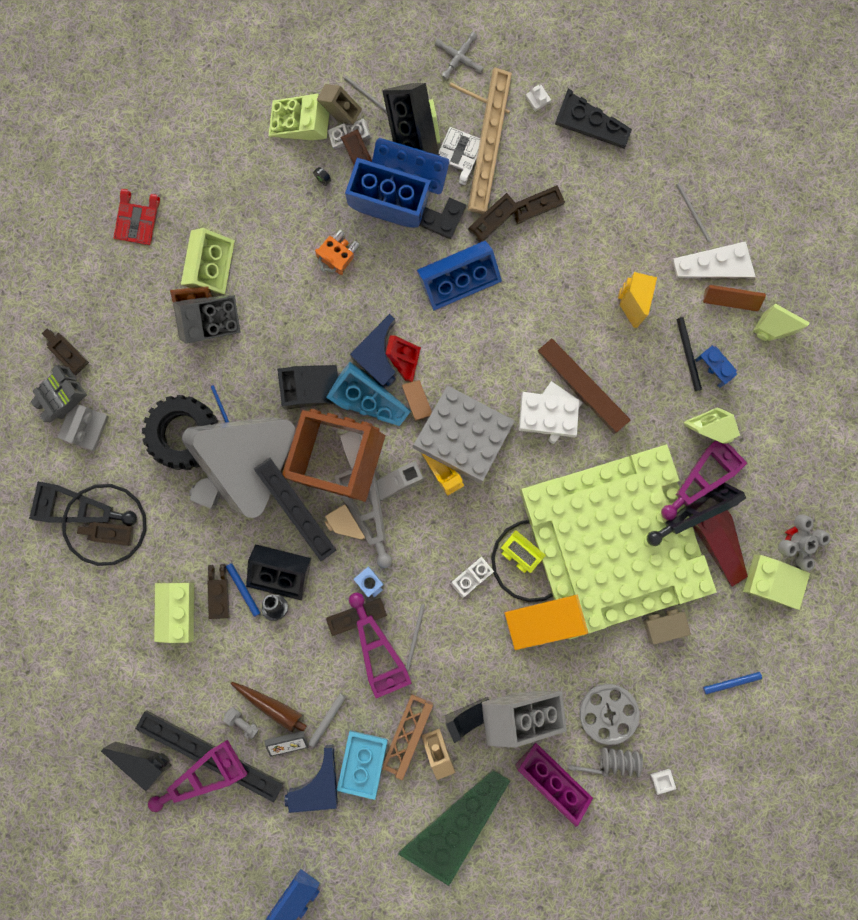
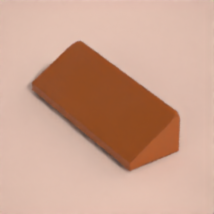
(733, 298)

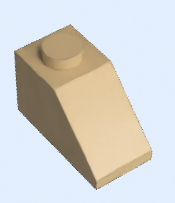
(343, 523)
(438, 754)

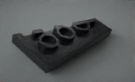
(591, 121)

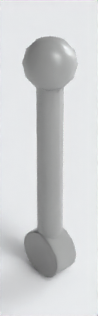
(573, 767)

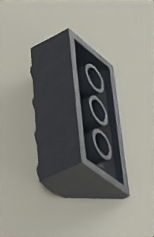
(411, 116)

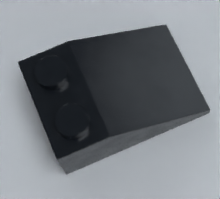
(139, 764)

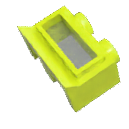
(522, 551)

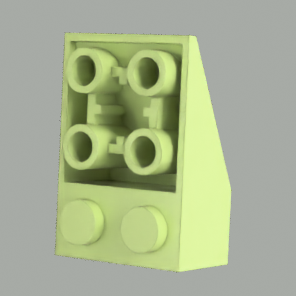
(299, 118)

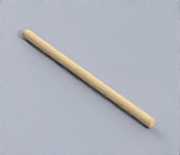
(472, 94)

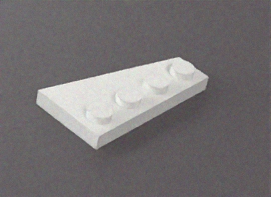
(722, 262)

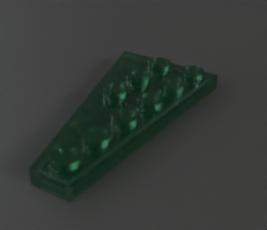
(449, 838)

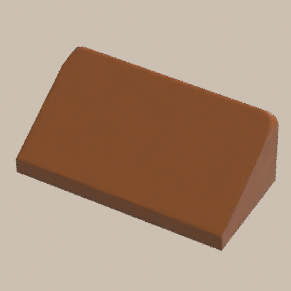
(190, 293)

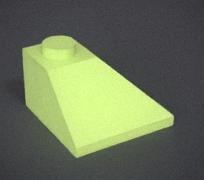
(778, 323)
(716, 425)

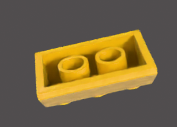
(637, 297)

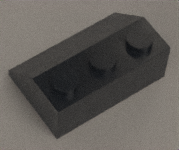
(278, 572)

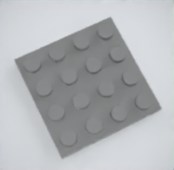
(463, 434)

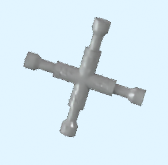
(459, 56)

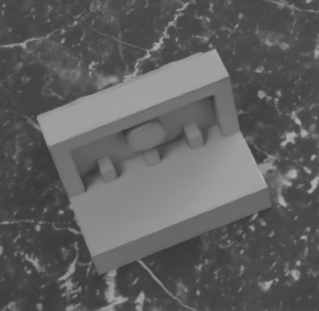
(83, 427)

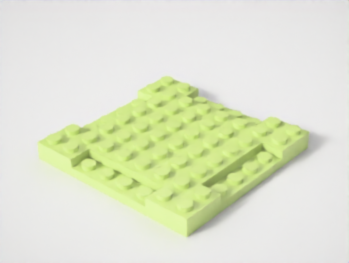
(597, 544)

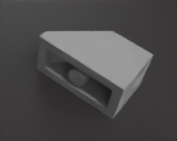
(205, 493)

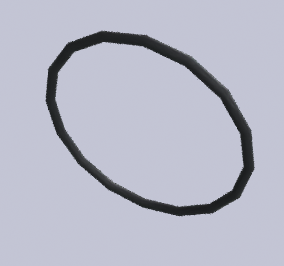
(103, 486)
(498, 578)

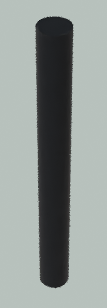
(689, 354)

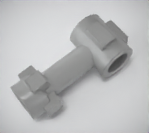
(232, 717)

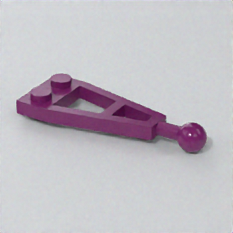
(725, 456)
(387, 681)
(226, 761)

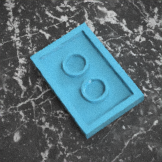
(362, 765)

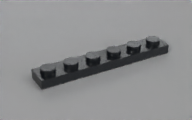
(295, 509)

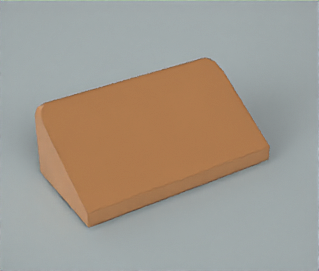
(417, 400)

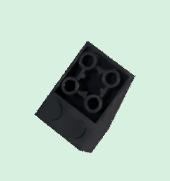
(306, 385)

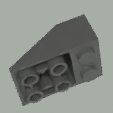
(206, 318)

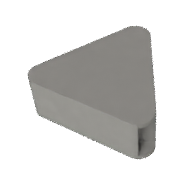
(231, 453)

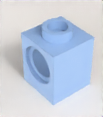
(360, 580)

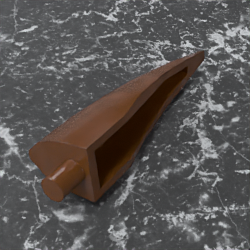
(272, 708)

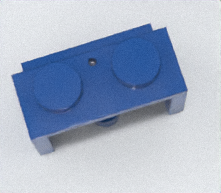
(718, 364)

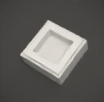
(663, 781)

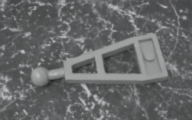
(383, 560)

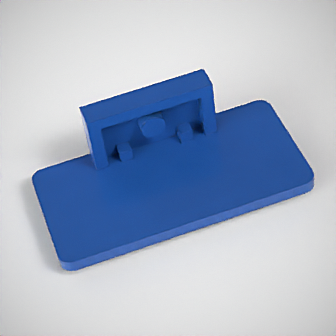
(413, 162)

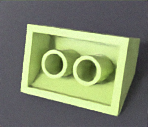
(207, 261)
(174, 612)

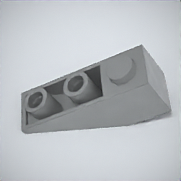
(398, 481)

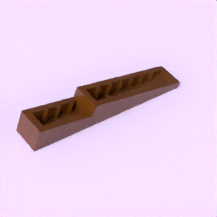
(584, 386)

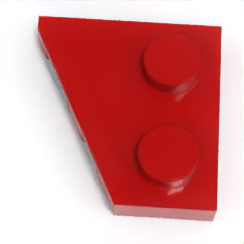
(403, 356)

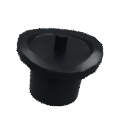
(274, 607)

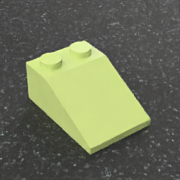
(776, 581)

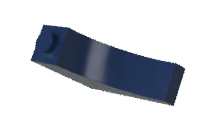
(371, 354)
(320, 791)

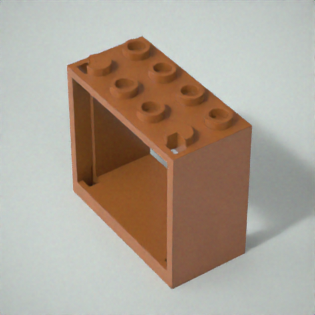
(364, 464)

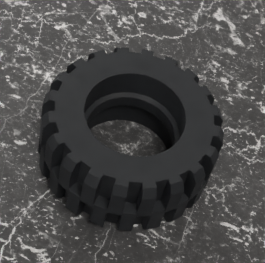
(160, 419)

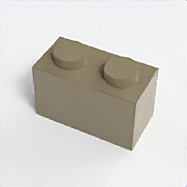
(339, 104)
(666, 627)

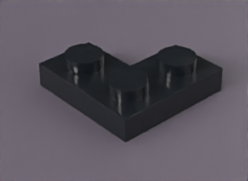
(444, 223)

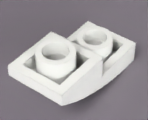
(341, 130)
(351, 443)
(472, 577)

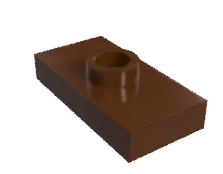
(355, 146)

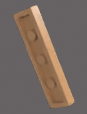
(412, 743)

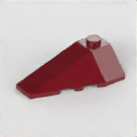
(723, 545)

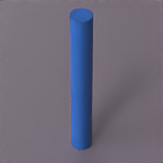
(242, 589)
(732, 683)

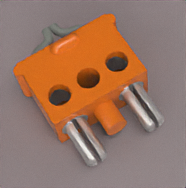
(330, 256)

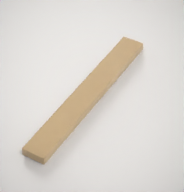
(489, 141)

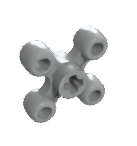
(804, 542)

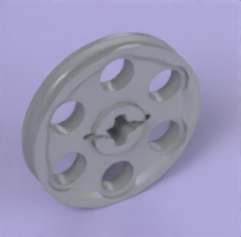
(617, 718)

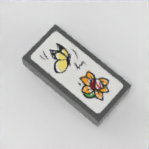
(286, 743)

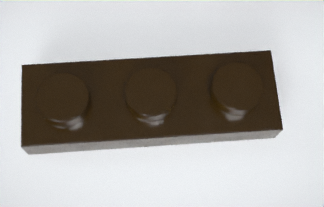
(348, 619)

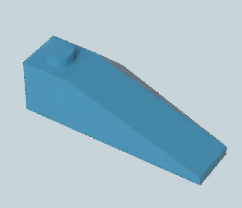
(364, 395)

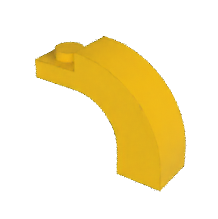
(446, 477)

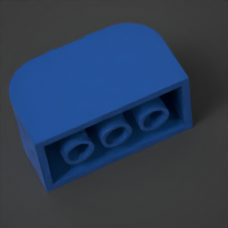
(387, 193)

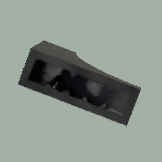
(465, 720)

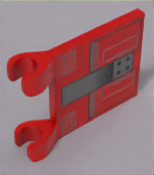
(134, 221)

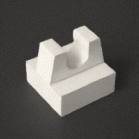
(538, 98)

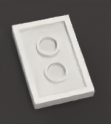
(549, 414)

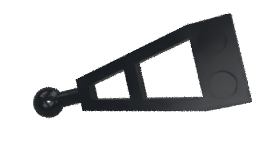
(725, 494)
(45, 500)

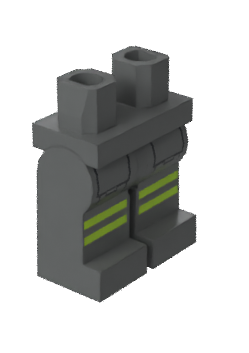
(58, 394)

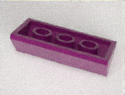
(554, 783)

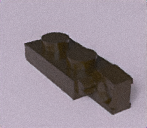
(65, 351)
(107, 533)

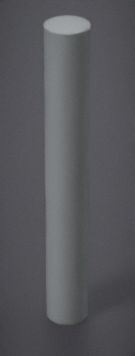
(327, 719)

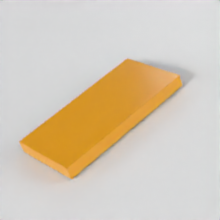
(546, 622)

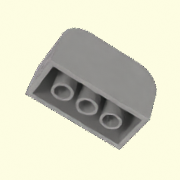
(523, 718)

